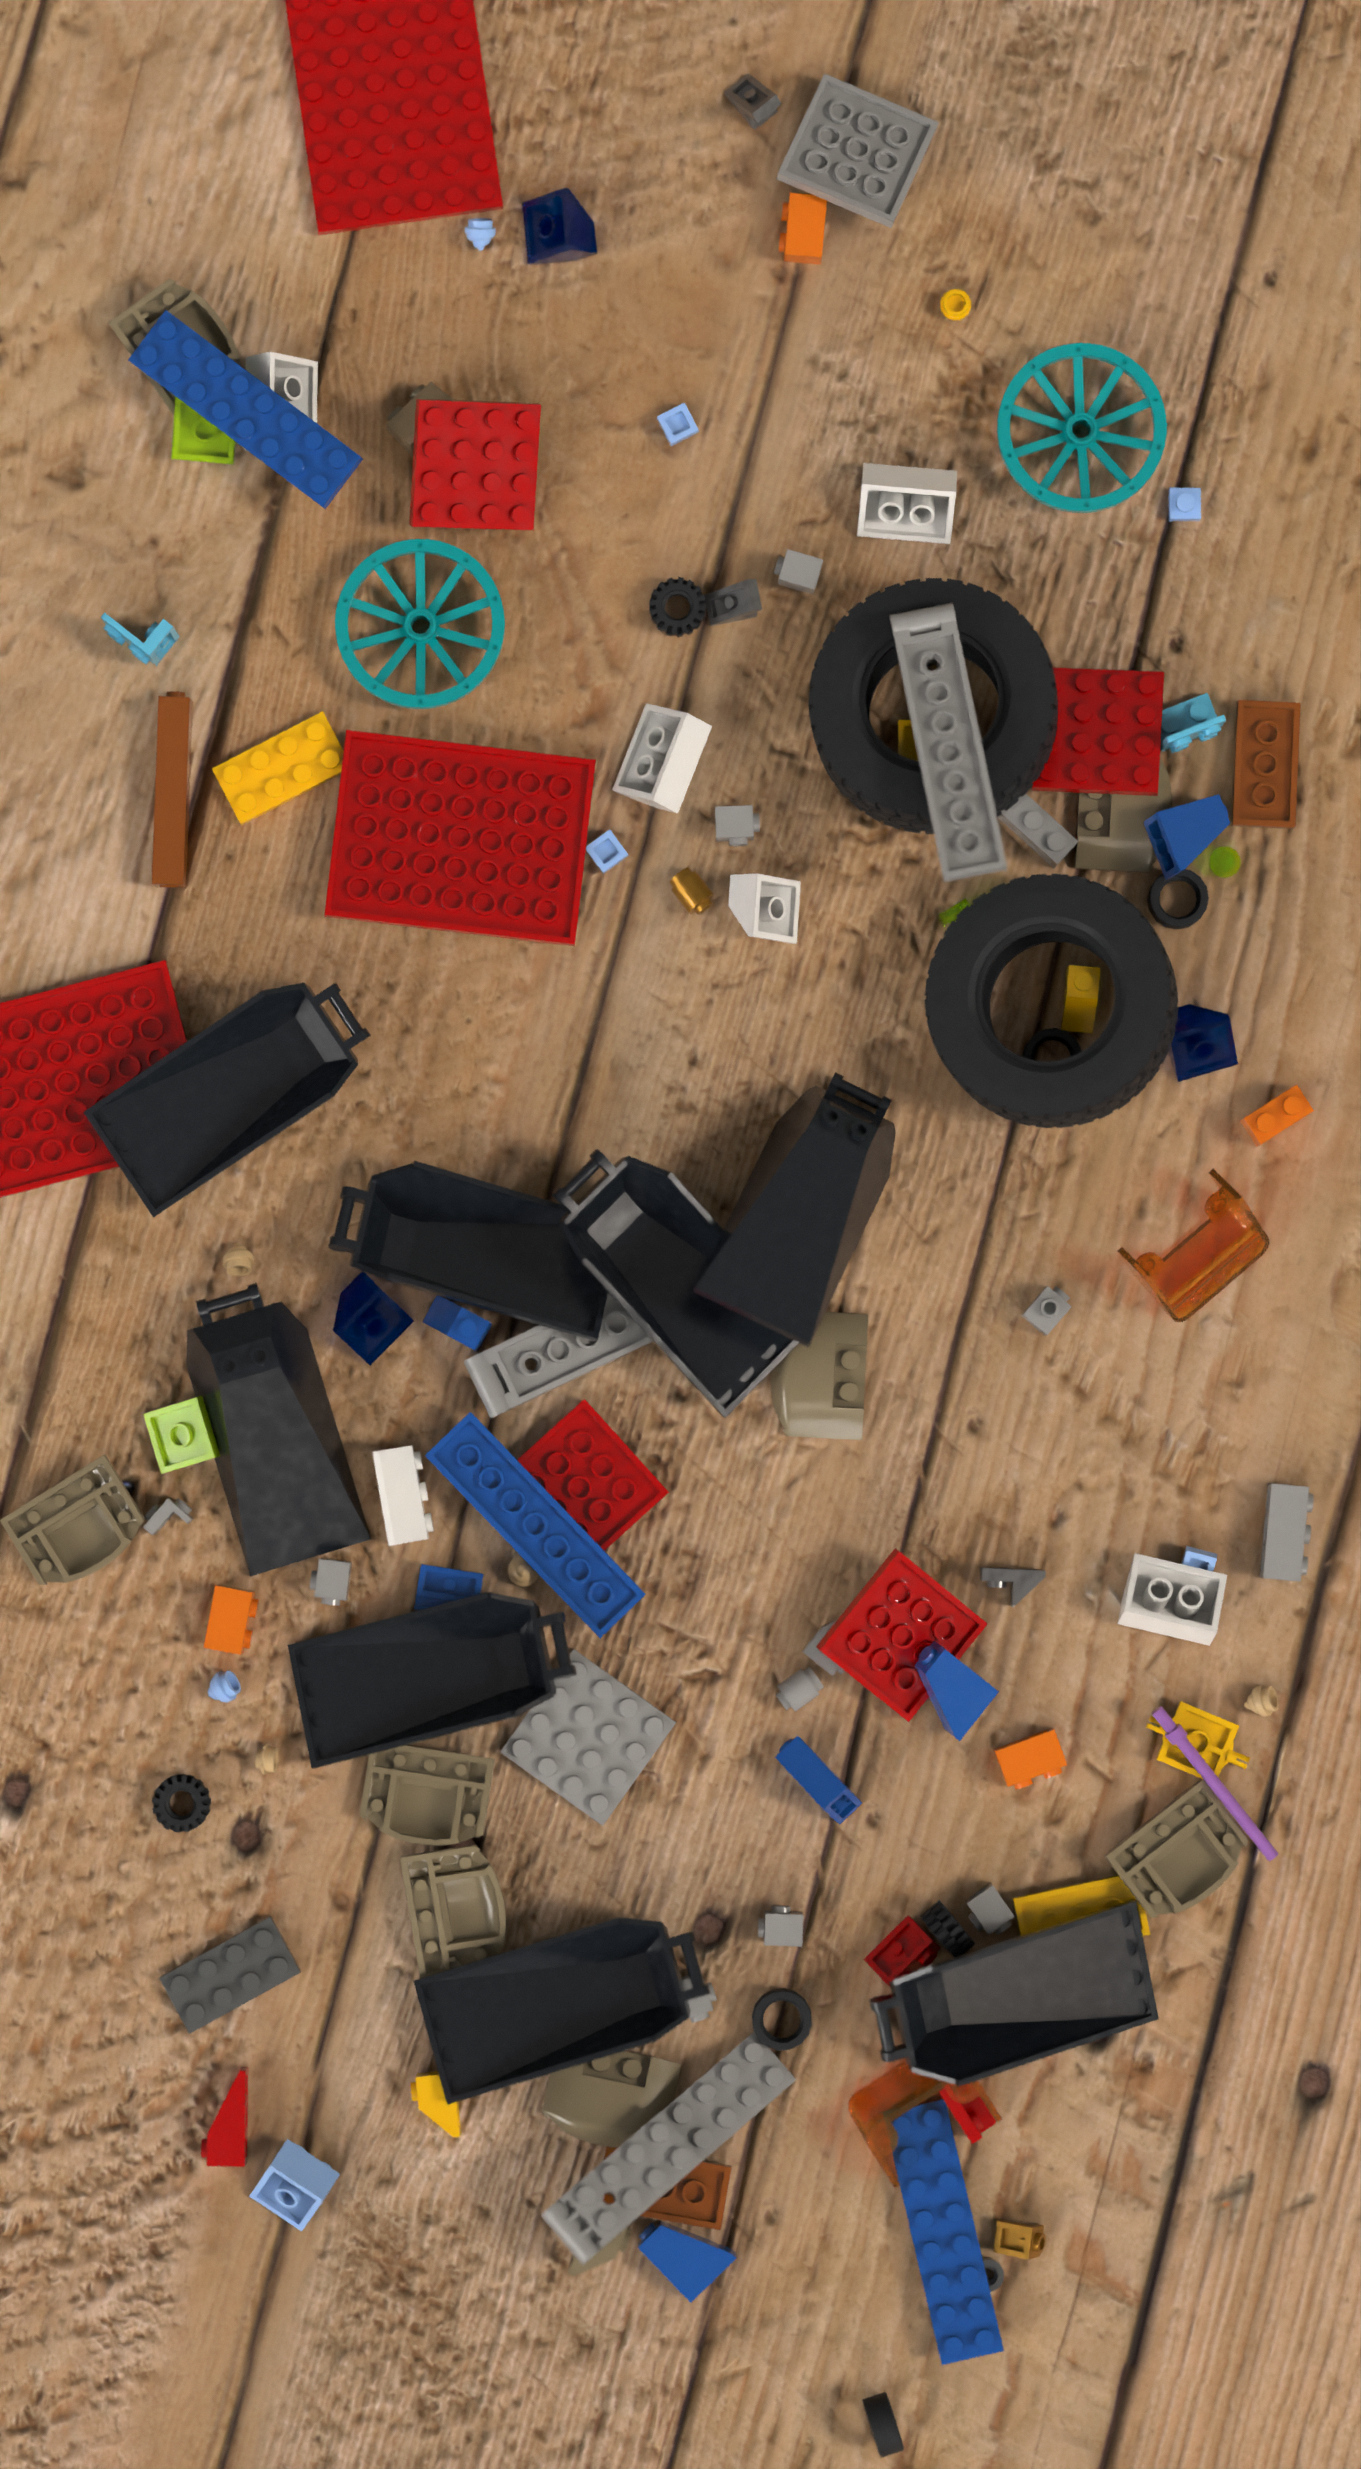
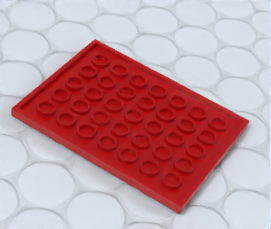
(393, 111)
(460, 838)
(66, 1055)

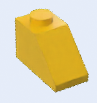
(1080, 998)
(432, 2102)

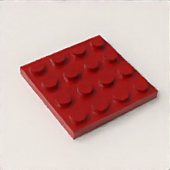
(474, 464)
(1105, 733)
(593, 1475)
(891, 1625)

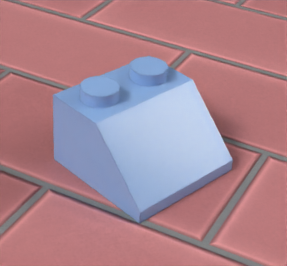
(294, 2185)

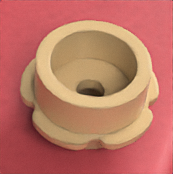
(267, 1759)

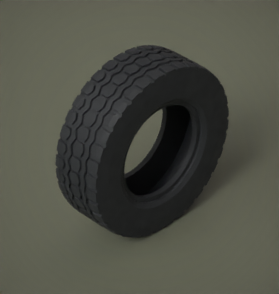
(862, 654)
(997, 931)

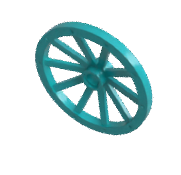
(1122, 365)
(420, 548)

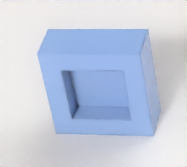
(677, 424)
(1184, 504)
(606, 851)
(1199, 1558)

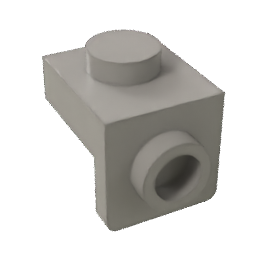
(158, 1516)

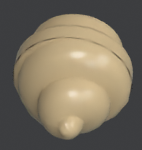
(238, 1260)
(521, 1572)
(1262, 1700)

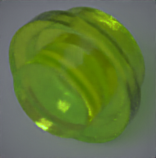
(1224, 862)

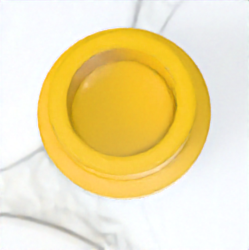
(955, 304)

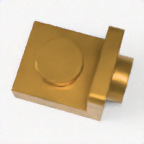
(1019, 2239)

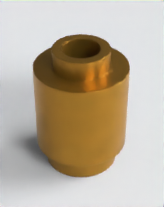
(691, 891)

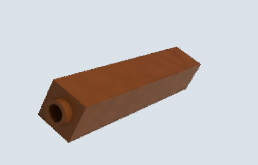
(172, 790)

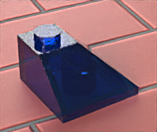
(557, 229)
(1201, 1042)
(369, 1318)

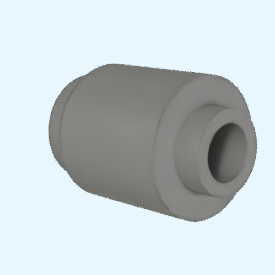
(799, 1689)

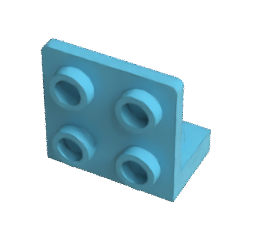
(158, 639)
(1189, 721)

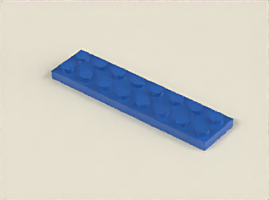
(245, 409)
(535, 1524)
(944, 2234)

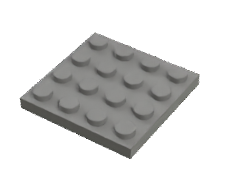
(857, 150)
(589, 1739)

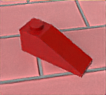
(228, 2134)

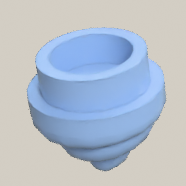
(480, 232)
(224, 1686)

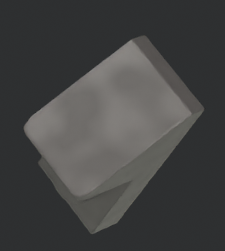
(753, 100)
(733, 603)
(1021, 1580)

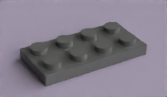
(230, 1974)

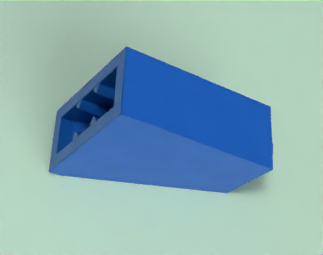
(1185, 832)
(457, 1323)
(954, 1689)
(818, 1779)
(684, 2257)

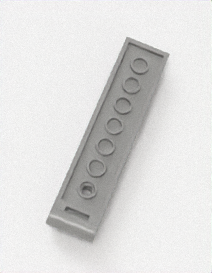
(948, 742)
(559, 1357)
(668, 2148)

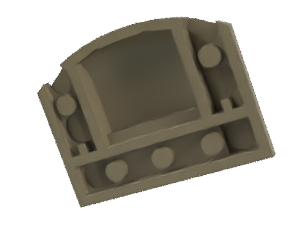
(185, 305)
(1113, 829)
(823, 1385)
(75, 1524)
(427, 1794)
(1179, 1852)
(453, 1908)
(610, 2096)

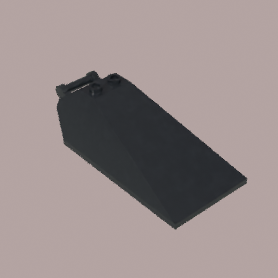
(227, 1091)
(803, 1211)
(471, 1246)
(648, 1250)
(273, 1433)
(425, 1675)
(1021, 1998)
(556, 2004)

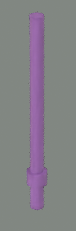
(1177, 1736)

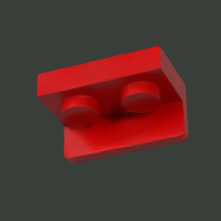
(902, 1951)
(972, 2116)

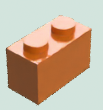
(805, 228)
(1276, 1115)
(230, 1620)
(1030, 1758)

